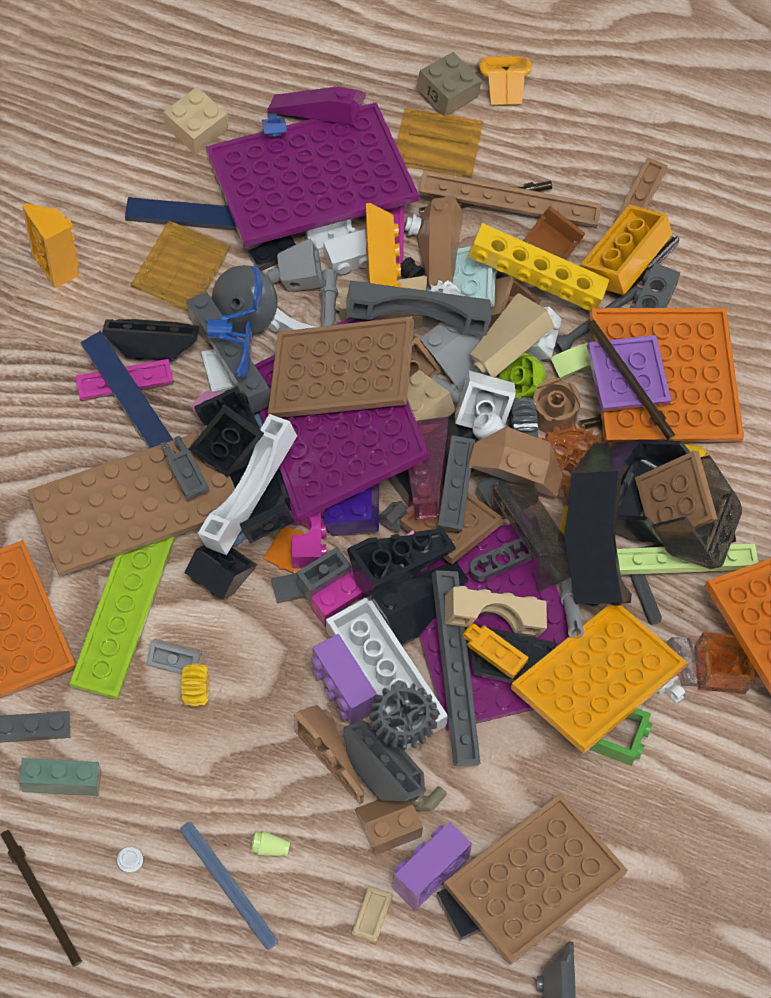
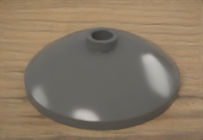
(240, 284)

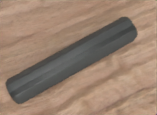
(646, 598)

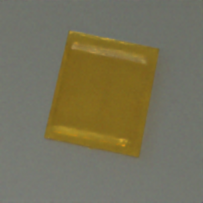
(439, 142)
(180, 265)

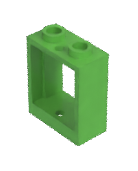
(621, 753)

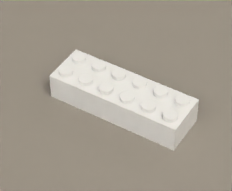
(380, 655)

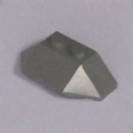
(384, 769)
(559, 975)

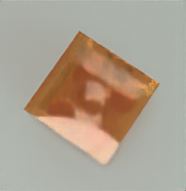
(722, 664)

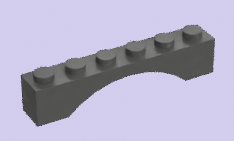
(375, 300)
(253, 385)

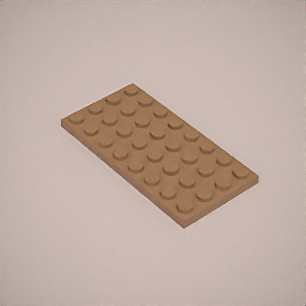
(122, 507)

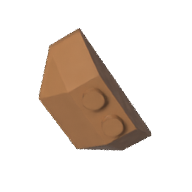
(518, 459)

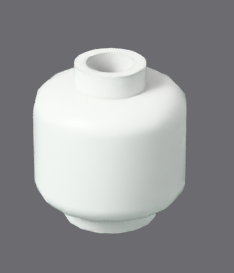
(487, 424)

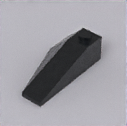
(395, 559)
(411, 604)

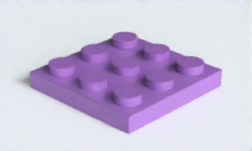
(644, 362)

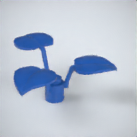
(224, 329)

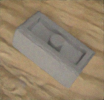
(171, 656)

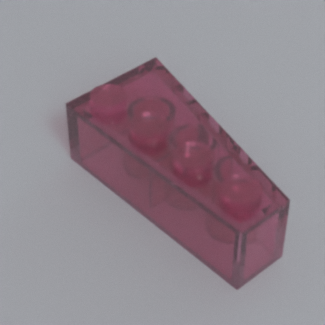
(428, 476)

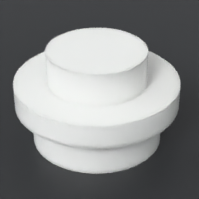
(412, 225)
(130, 860)

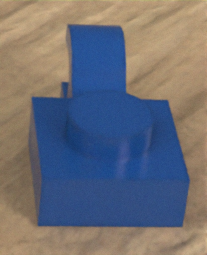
(274, 126)

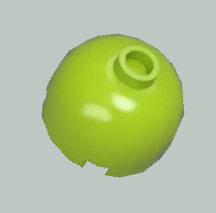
(526, 374)

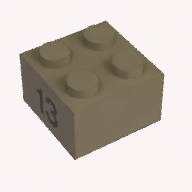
(448, 84)

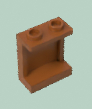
(555, 234)

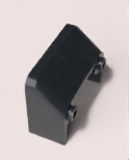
(630, 507)

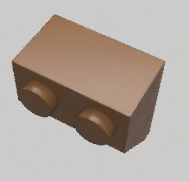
(505, 290)
(389, 824)

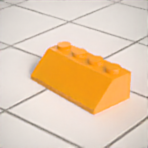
(52, 243)
(381, 247)
(628, 247)

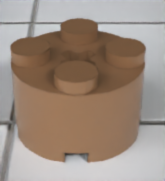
(556, 404)

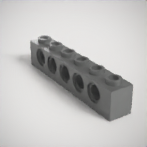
(658, 278)

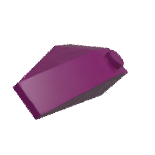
(325, 104)

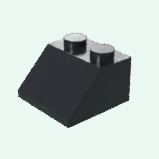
(219, 572)

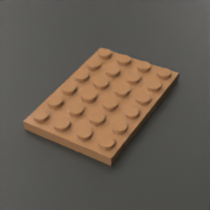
(342, 367)
(535, 878)

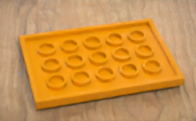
(599, 678)

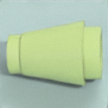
(269, 845)

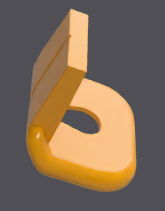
(505, 85)

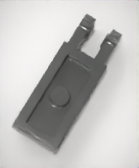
(185, 470)

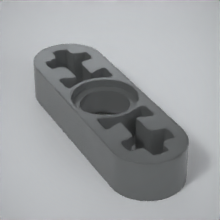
(484, 559)

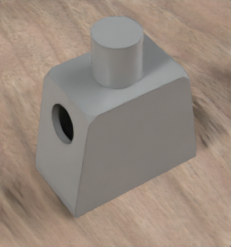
(298, 267)

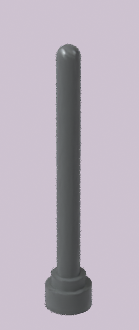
(565, 341)

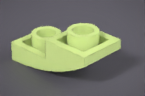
(572, 361)

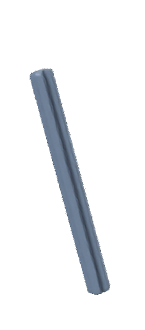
(229, 885)

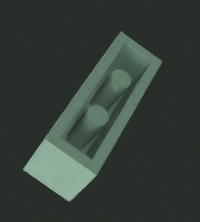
(60, 777)

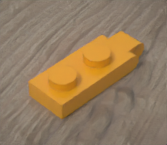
(495, 650)

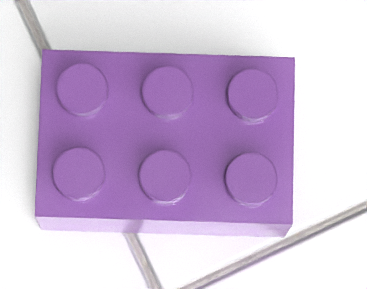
(343, 679)
(431, 865)

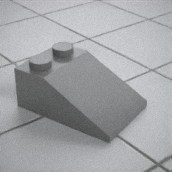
(451, 351)

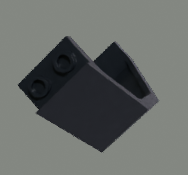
(274, 507)
(593, 523)

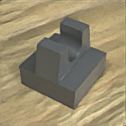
(391, 514)

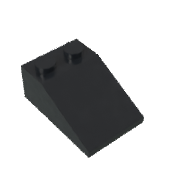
(225, 440)

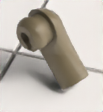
(430, 802)

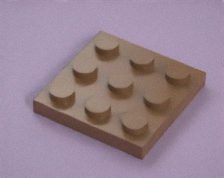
(677, 491)
(477, 525)

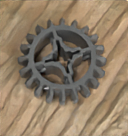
(524, 416)
(385, 724)

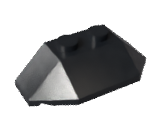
(150, 337)

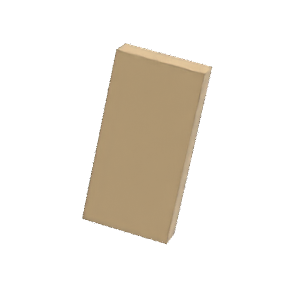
(372, 914)

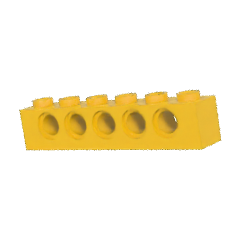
(538, 267)

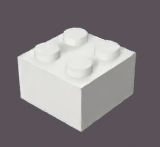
(484, 395)

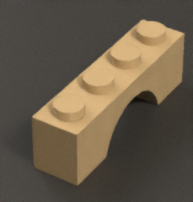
(524, 614)

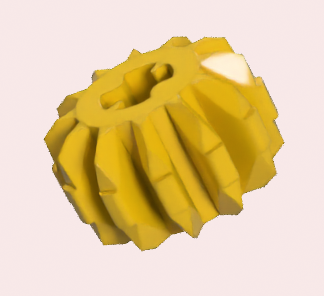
(195, 684)

